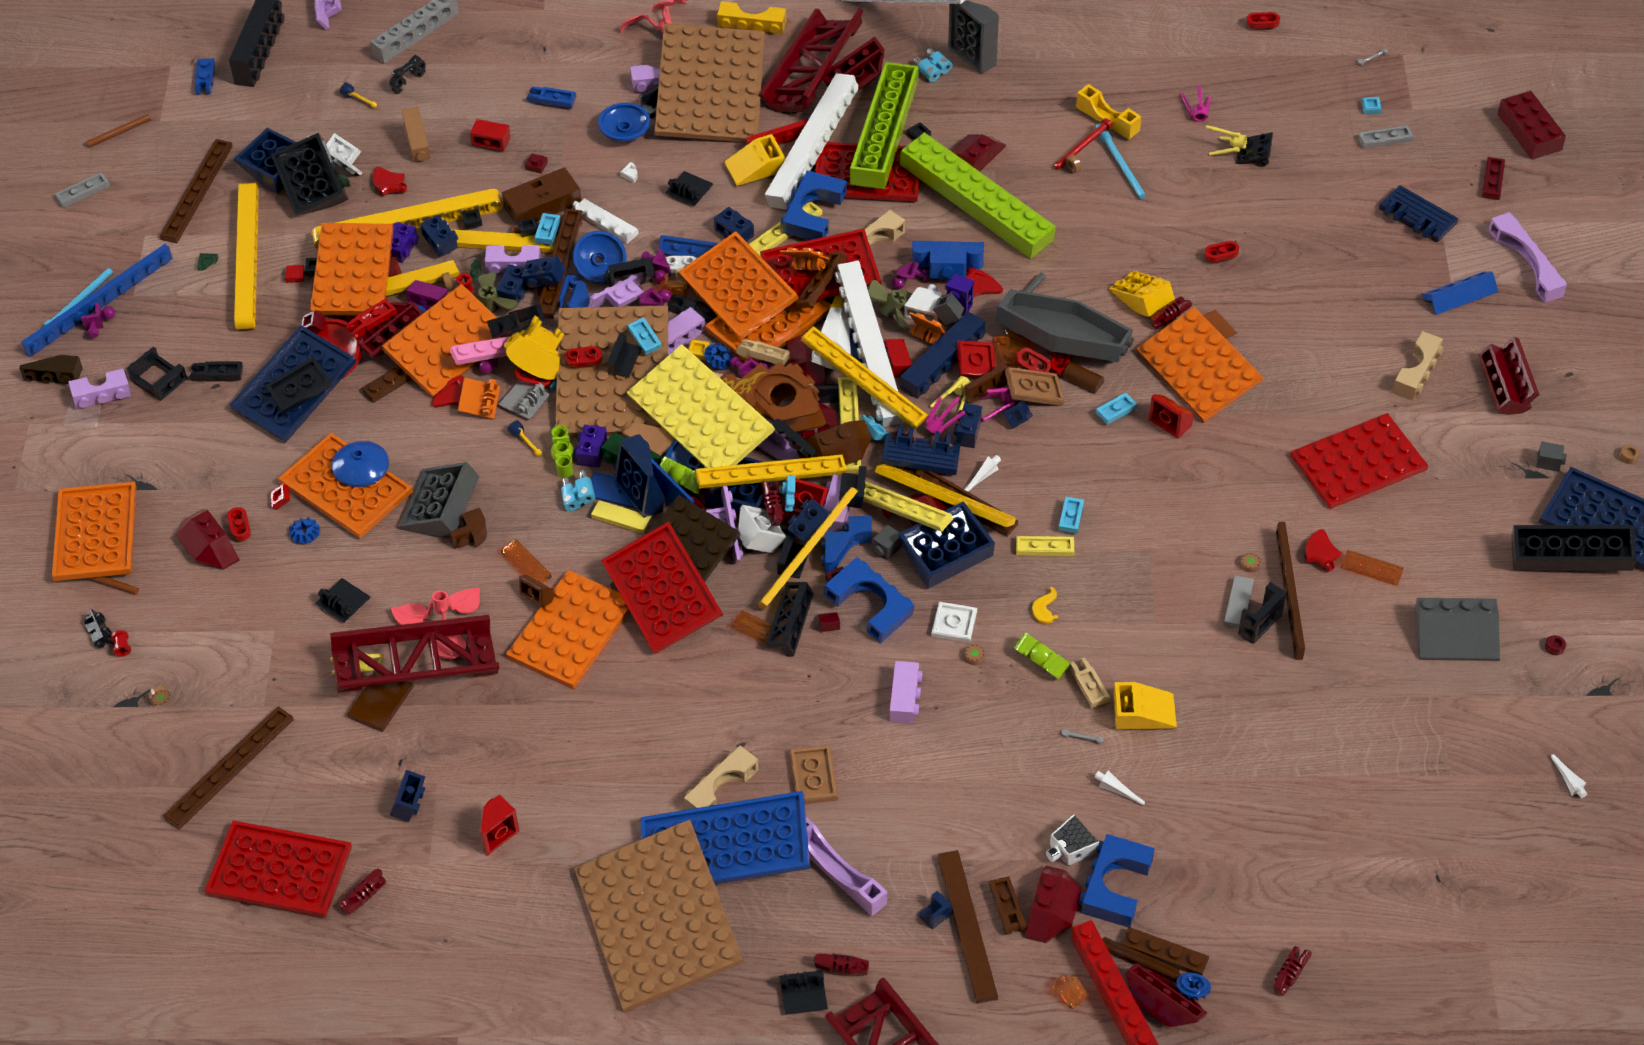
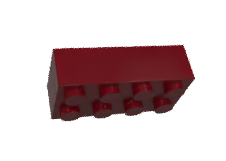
(1531, 125)

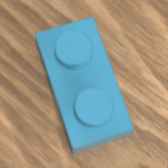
(547, 229)
(644, 336)
(1116, 408)
(1071, 515)

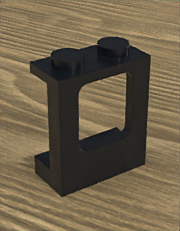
(629, 268)
(515, 321)
(175, 374)
(1272, 605)

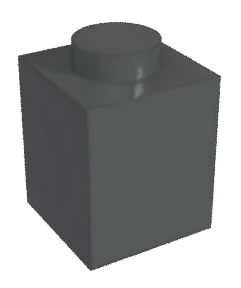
(948, 309)
(1550, 456)
(887, 542)

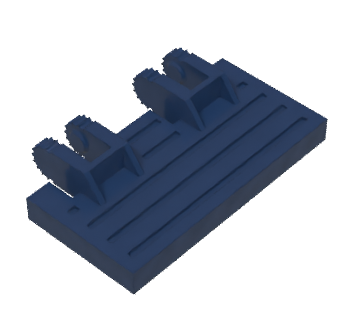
(1418, 213)
(920, 454)

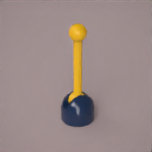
(348, 91)
(517, 429)

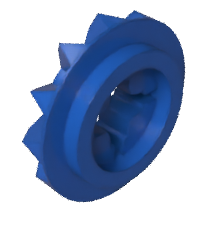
(717, 361)
(298, 535)
(1193, 980)

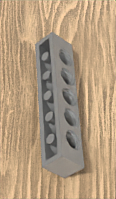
(413, 29)

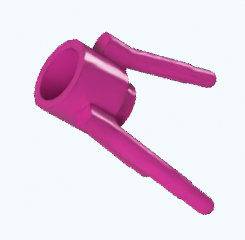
(1199, 111)
(1005, 396)
(935, 424)

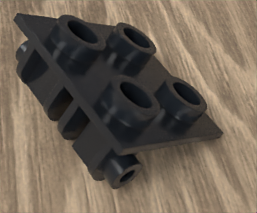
(1257, 148)
(688, 188)
(342, 600)
(803, 992)

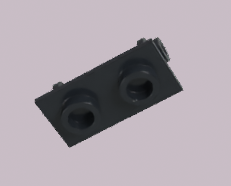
(96, 623)

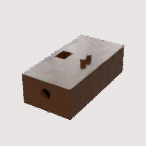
(542, 195)

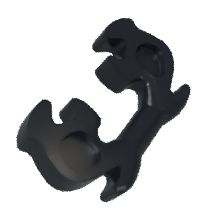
(416, 67)

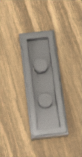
(1385, 137)
(82, 190)
(1238, 600)

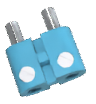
(934, 66)
(578, 493)

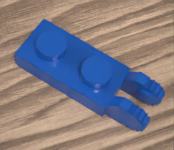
(204, 75)
(551, 97)

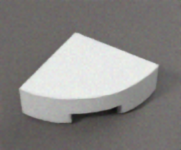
(629, 173)

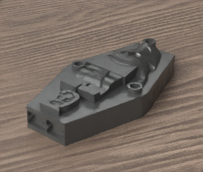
(1064, 325)

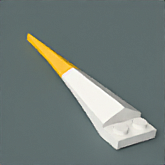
(835, 328)

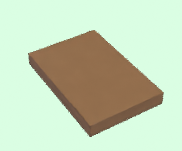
(1034, 386)
(814, 774)

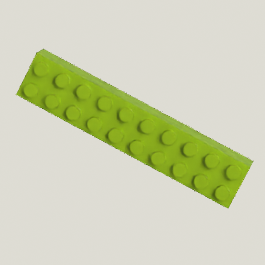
(884, 125)
(977, 195)

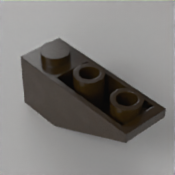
(53, 369)

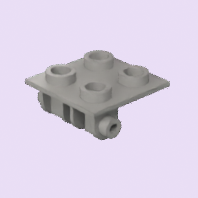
(524, 399)

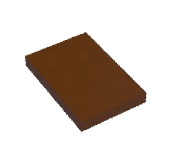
(379, 703)

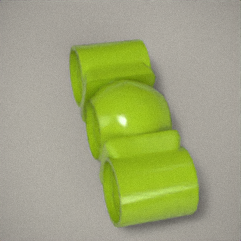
(562, 451)
(680, 474)
(1041, 655)

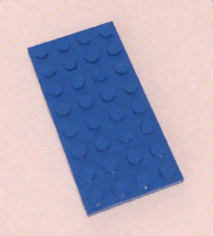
(745, 836)

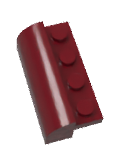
(1509, 377)

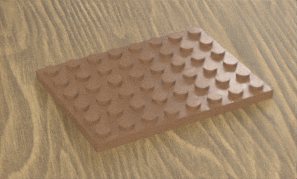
(709, 83)
(591, 393)
(658, 916)

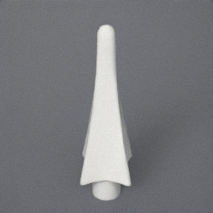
(986, 470)
(1111, 783)
(1574, 783)

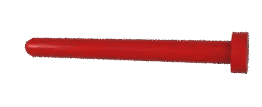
(1106, 124)

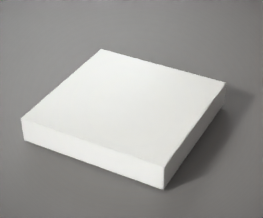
(954, 622)

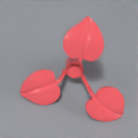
(660, 5)
(463, 601)

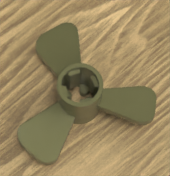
(488, 294)
(890, 303)

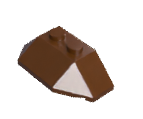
(845, 439)

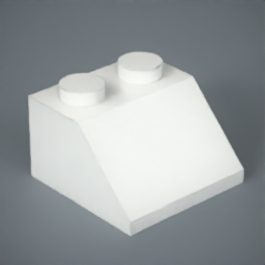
(758, 531)

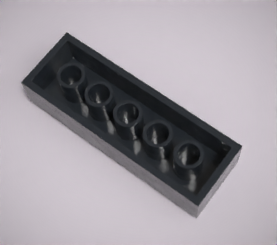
(256, 41)
(1573, 547)

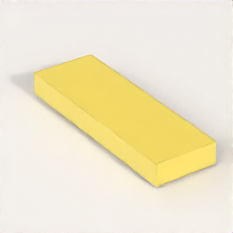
(621, 517)
(1044, 546)

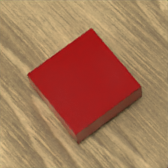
(294, 273)
(280, 496)

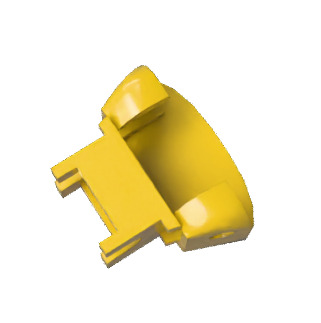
(535, 350)

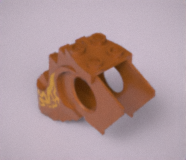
(767, 388)

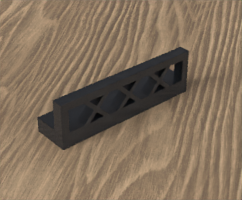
(796, 617)

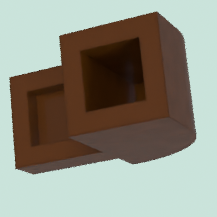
(473, 530)

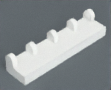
(606, 221)

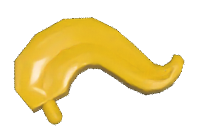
(1039, 608)

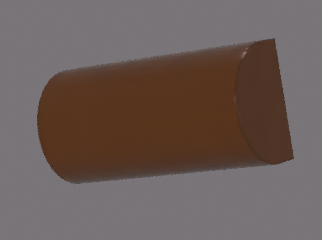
(1083, 377)
(535, 591)

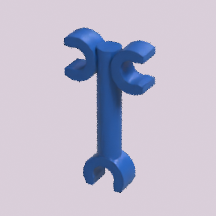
(568, 280)

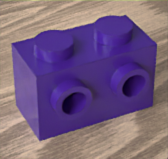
(403, 240)
(962, 289)
(589, 447)

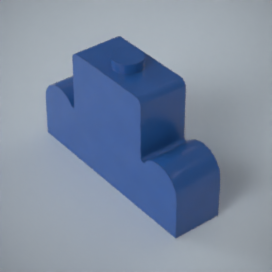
(948, 257)

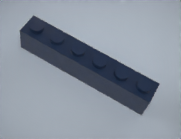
(941, 355)

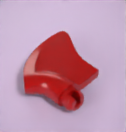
(388, 182)
(983, 282)
(450, 393)
(1321, 551)

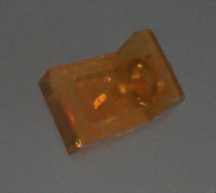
(675, 286)
(1070, 990)

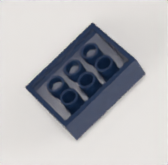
(949, 552)

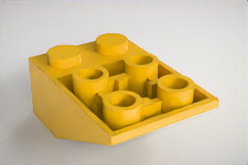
(755, 161)
(1143, 292)
(1143, 707)

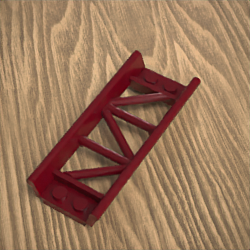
(793, 99)
(347, 655)
(873, 1010)

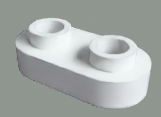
(679, 261)

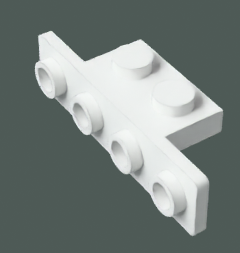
(343, 153)

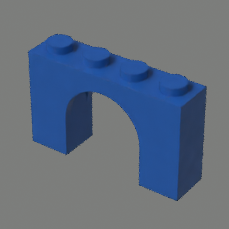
(812, 187)
(860, 577)
(1114, 854)

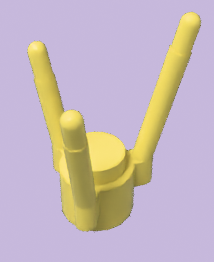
(1236, 140)
(958, 388)

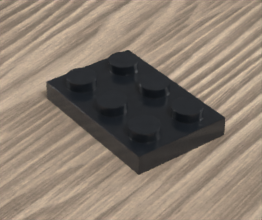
(299, 385)

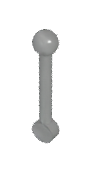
(1384, 51)
(1066, 733)

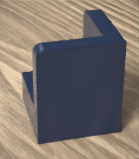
(1018, 414)
(937, 911)

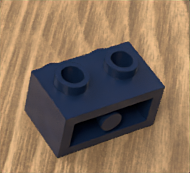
(730, 221)
(439, 235)
(543, 272)
(511, 284)
(968, 425)
(808, 520)
(407, 796)

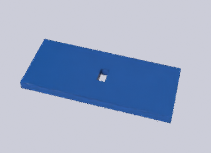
(668, 485)
(607, 490)

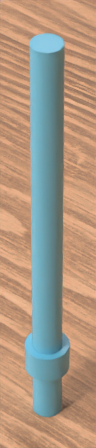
(1107, 139)
(86, 292)

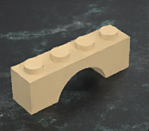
(887, 227)
(1410, 379)
(738, 766)

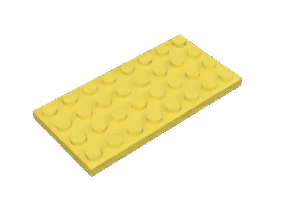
(700, 410)

